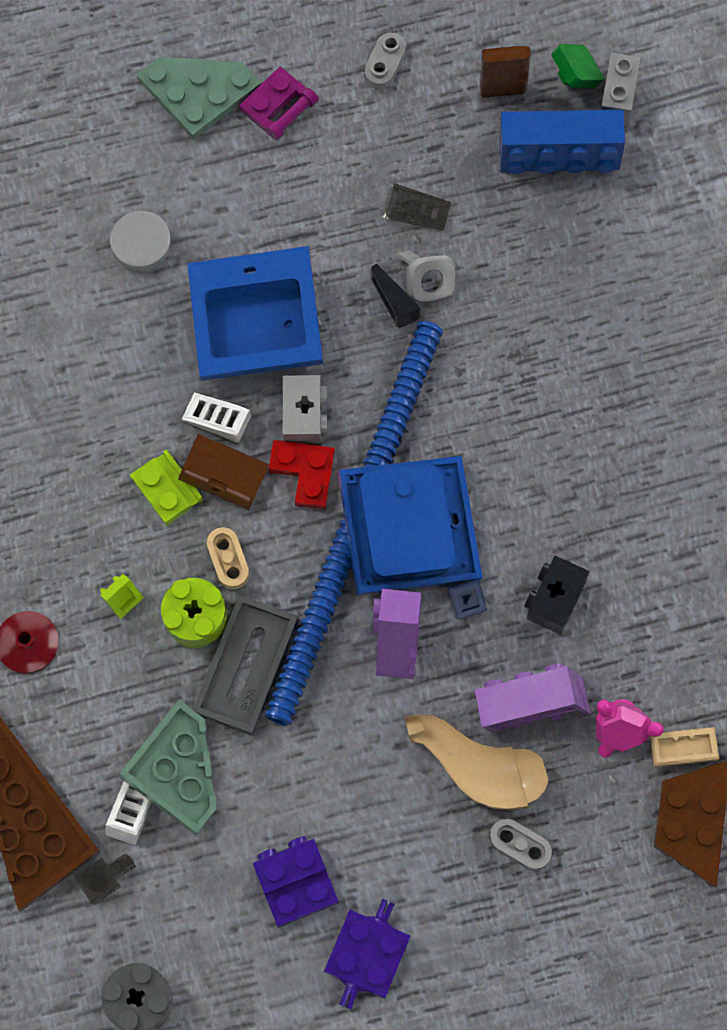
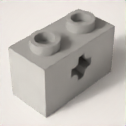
(621, 84)
(298, 393)

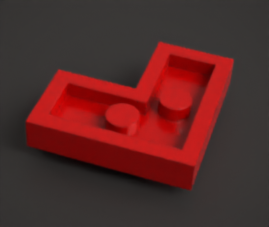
(311, 464)

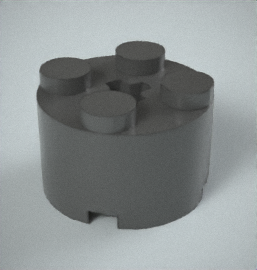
(118, 994)

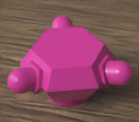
(622, 726)

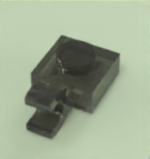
(100, 879)

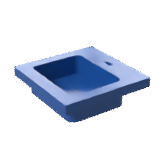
(255, 318)
(404, 525)

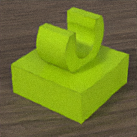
(121, 595)

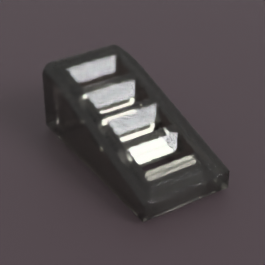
(403, 215)

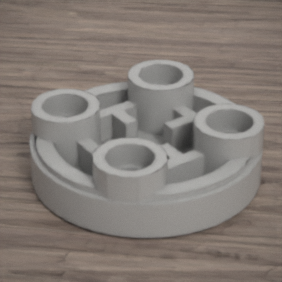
(140, 241)

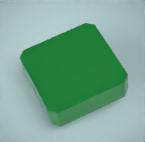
(577, 66)

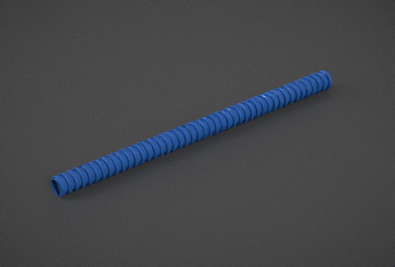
(339, 560)

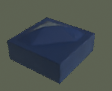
(467, 599)

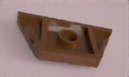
(693, 820)

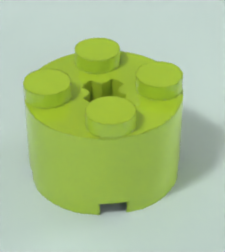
(184, 598)

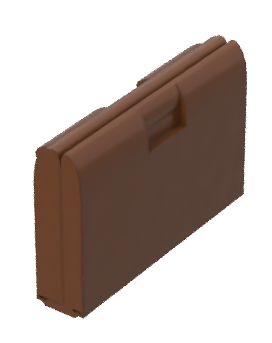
(504, 71)
(223, 471)

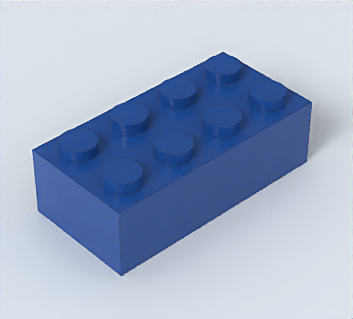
(561, 141)

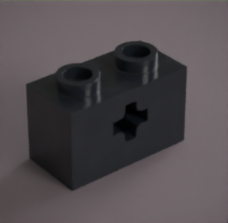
(556, 612)

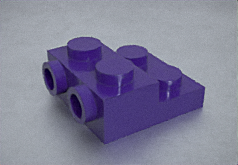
(295, 881)

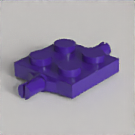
(366, 954)

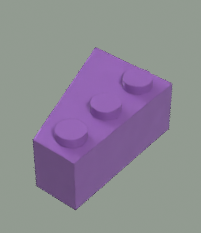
(397, 627)
(531, 698)

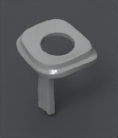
(419, 266)

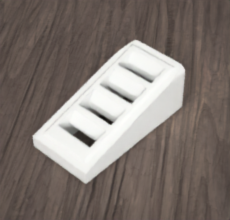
(233, 434)
(123, 826)

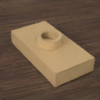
(684, 747)

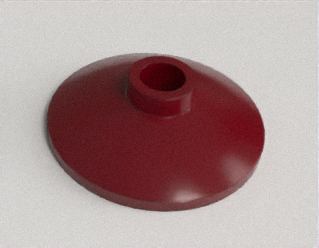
(33, 655)

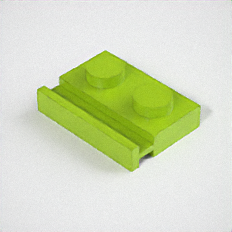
(163, 490)

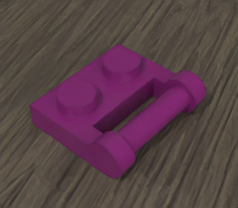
(272, 97)

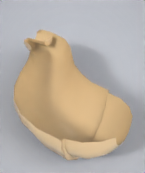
(486, 774)

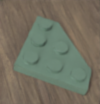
(198, 90)
(176, 769)

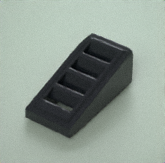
(396, 300)

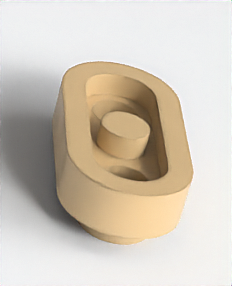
(228, 559)

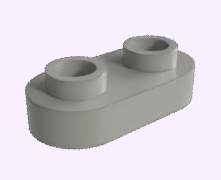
(385, 58)
(521, 844)

